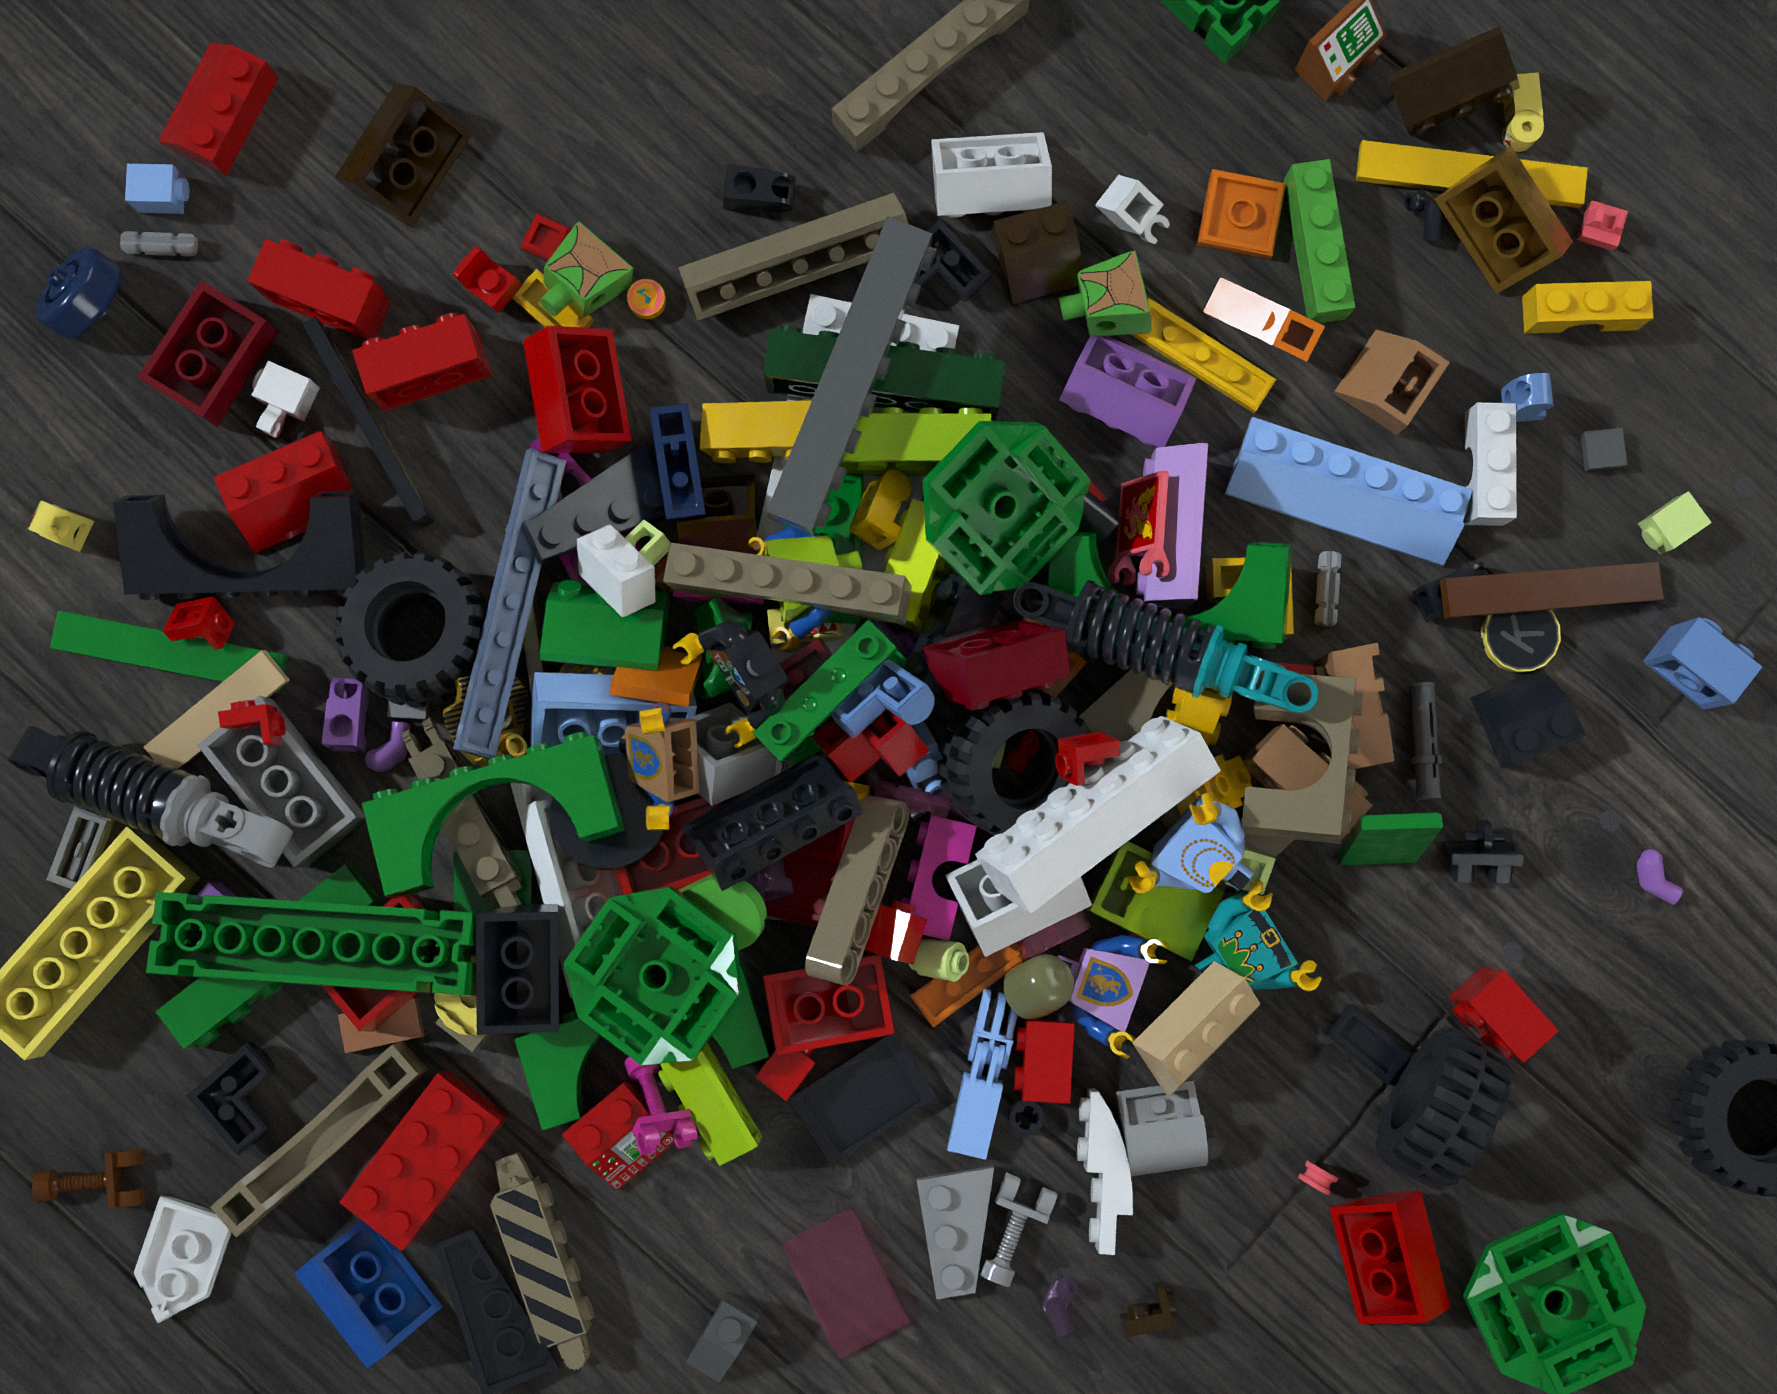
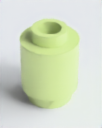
(941, 959)

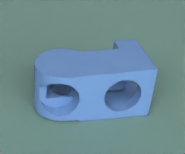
(1531, 394)

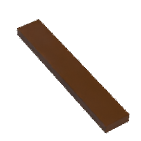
(1551, 590)

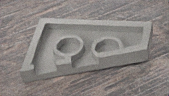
(954, 1225)

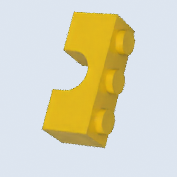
(1609, 304)

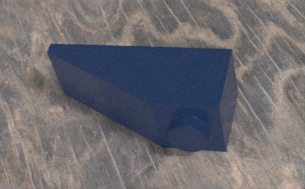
(677, 462)

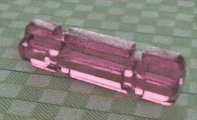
(915, 799)

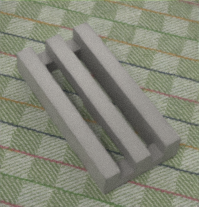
(68, 840)

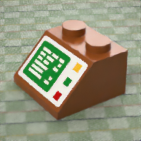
(1342, 48)

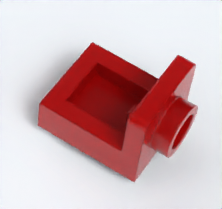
(247, 714)

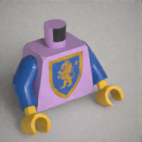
(1108, 986)

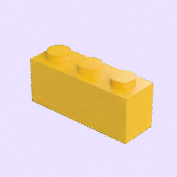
(751, 429)

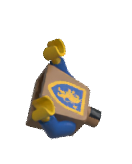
(662, 760)

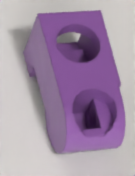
(346, 716)

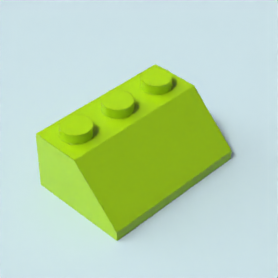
(713, 1106)

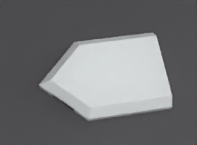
(180, 1256)

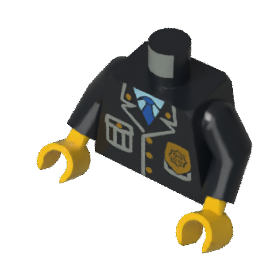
(748, 669)

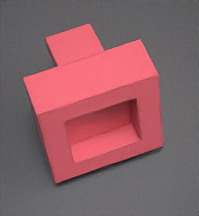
(1602, 225)

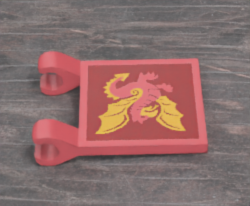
(1142, 528)

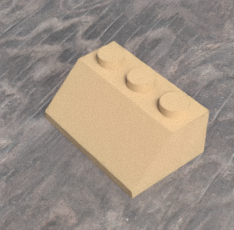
(1195, 1025)

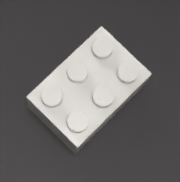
(1000, 921)

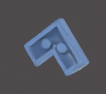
(884, 689)

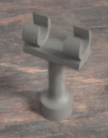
(999, 1268)

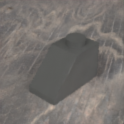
(723, 1337)

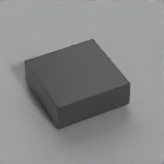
(1603, 449)

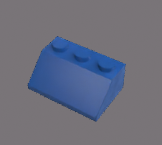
(368, 1292)

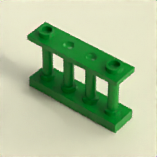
(811, 705)

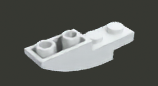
(1104, 1154)

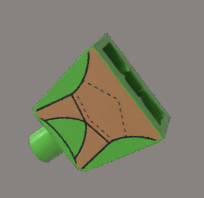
(583, 274)
(1110, 298)

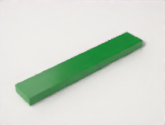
(150, 648)

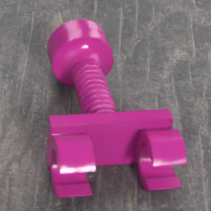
(648, 1127)

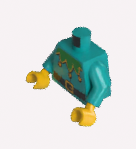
(1252, 946)

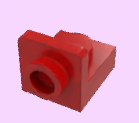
(486, 279)
(200, 618)
(1081, 751)

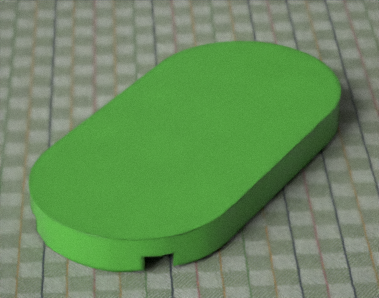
(736, 907)

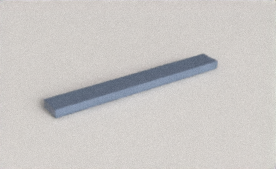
(507, 610)

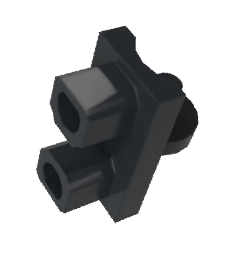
(1482, 848)

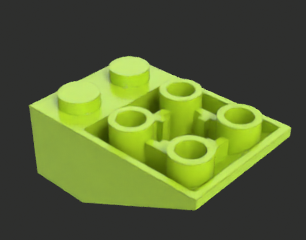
(1160, 914)

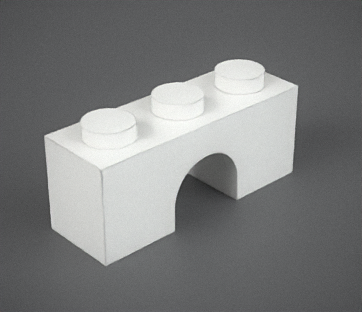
(1492, 438)

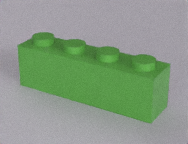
(1319, 241)

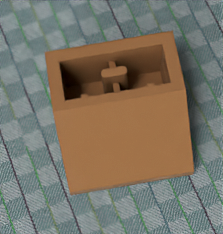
(1391, 379)

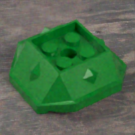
(1037, 512)
(615, 981)
(1588, 1329)

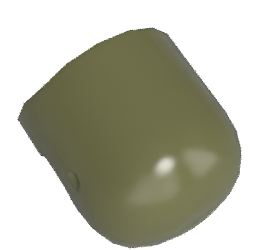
(1038, 986)

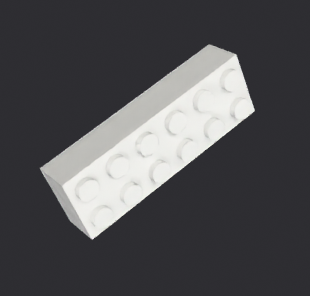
(1092, 820)

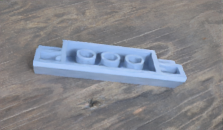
(1348, 492)

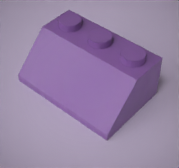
(1128, 390)

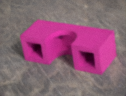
(942, 842)

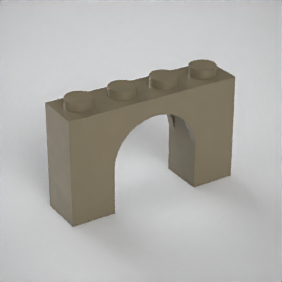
(1317, 810)

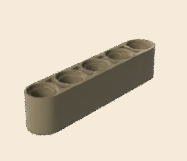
(857, 890)

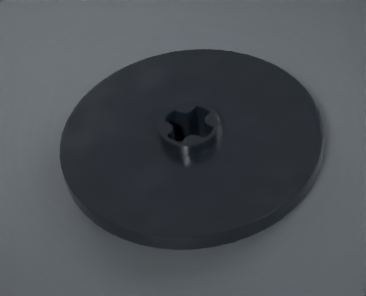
(617, 849)

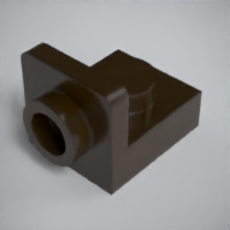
(1146, 1319)

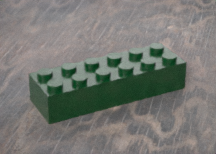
(913, 380)

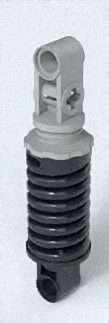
(146, 795)

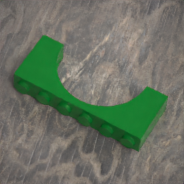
(1250, 612)
(408, 822)
(558, 1059)

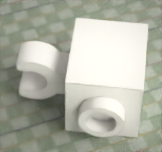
(1132, 207)
(284, 395)

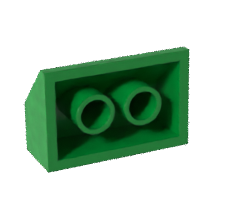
(588, 631)

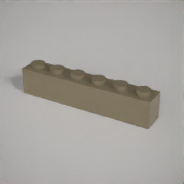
(787, 257)

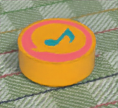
(646, 299)

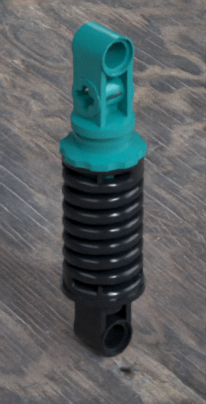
(1161, 648)

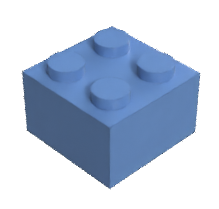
(1703, 663)

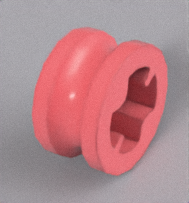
(1318, 1178)

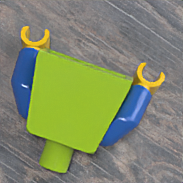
(802, 547)

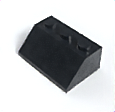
(954, 614)
(517, 969)

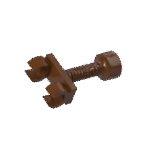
(47, 1183)

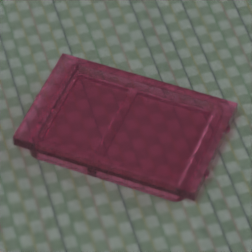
(845, 1283)

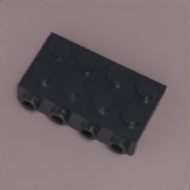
(772, 820)

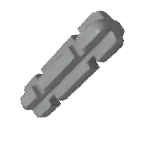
(159, 243)
(1327, 588)

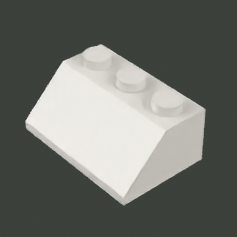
(991, 174)

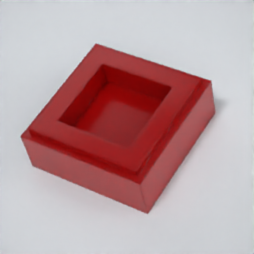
(544, 237)

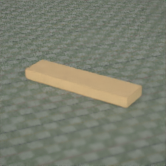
(179, 741)

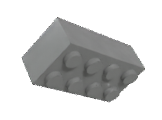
(286, 786)

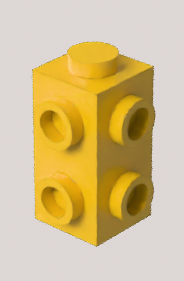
(1200, 713)
(1224, 787)

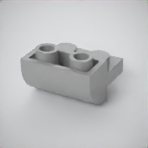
(1162, 1129)

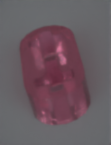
(1054, 934)

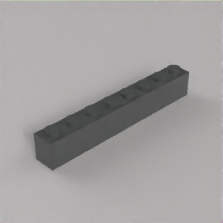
(850, 377)

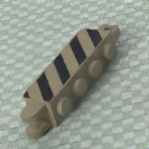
(468, 824)
(541, 1262)

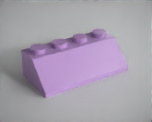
(1182, 526)

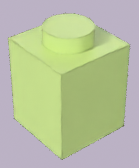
(1673, 523)

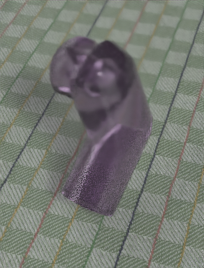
(1056, 1302)

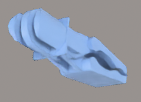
(981, 1094)

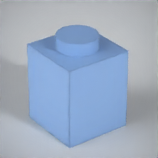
(156, 188)

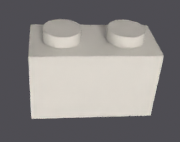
(616, 570)

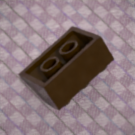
(1454, 82)
(404, 154)

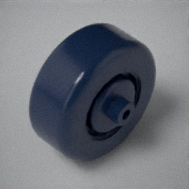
(78, 293)

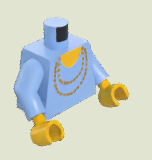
(1197, 851)

